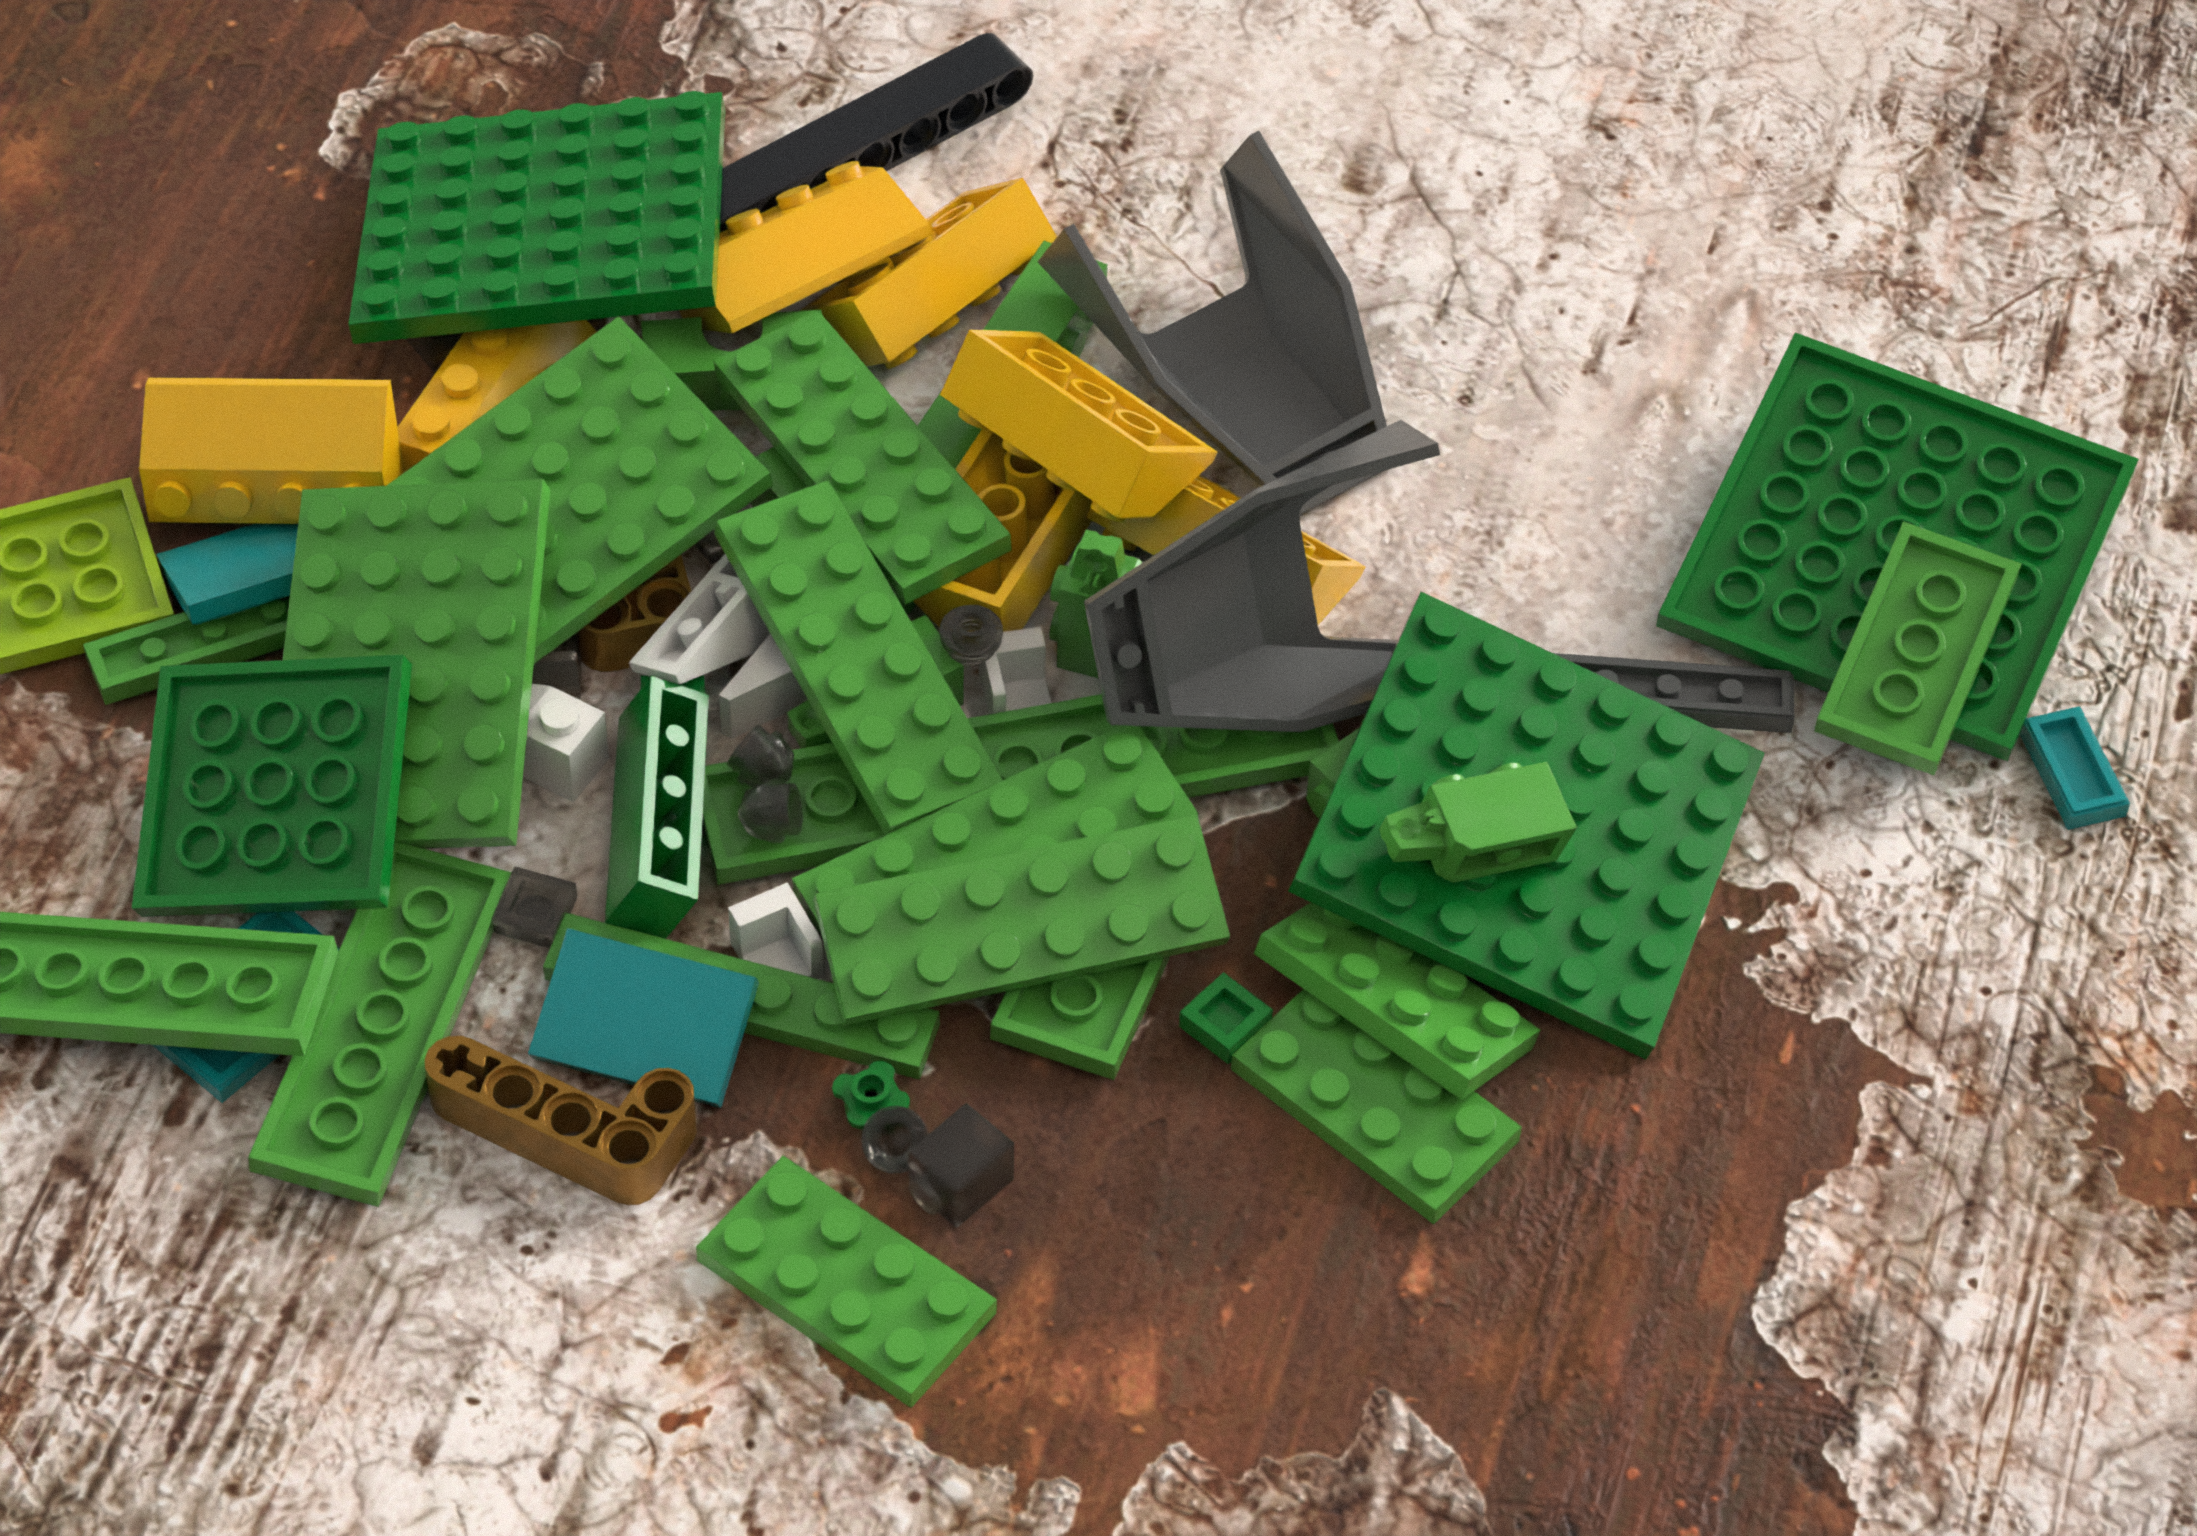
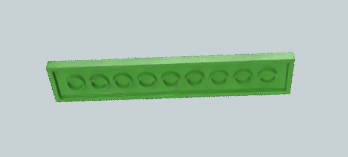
(1015, 740)

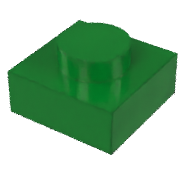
(1224, 1017)

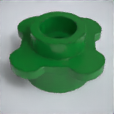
(852, 1090)

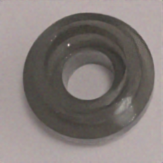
(973, 646)

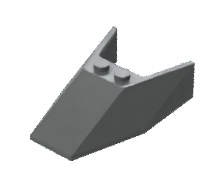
(1268, 368)
(1227, 615)

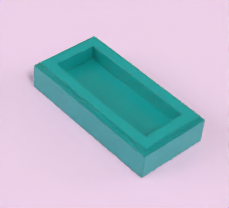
(2074, 768)

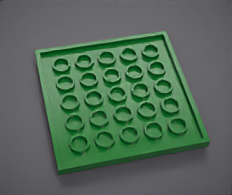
(541, 218)
(1822, 493)
(1651, 804)

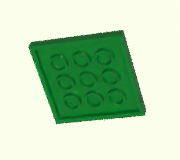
(273, 786)

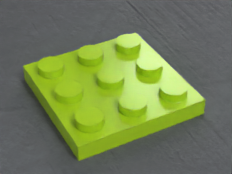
(75, 573)

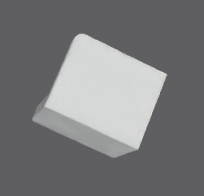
(1016, 672)
(776, 933)

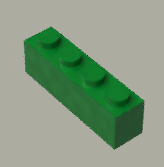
(657, 808)

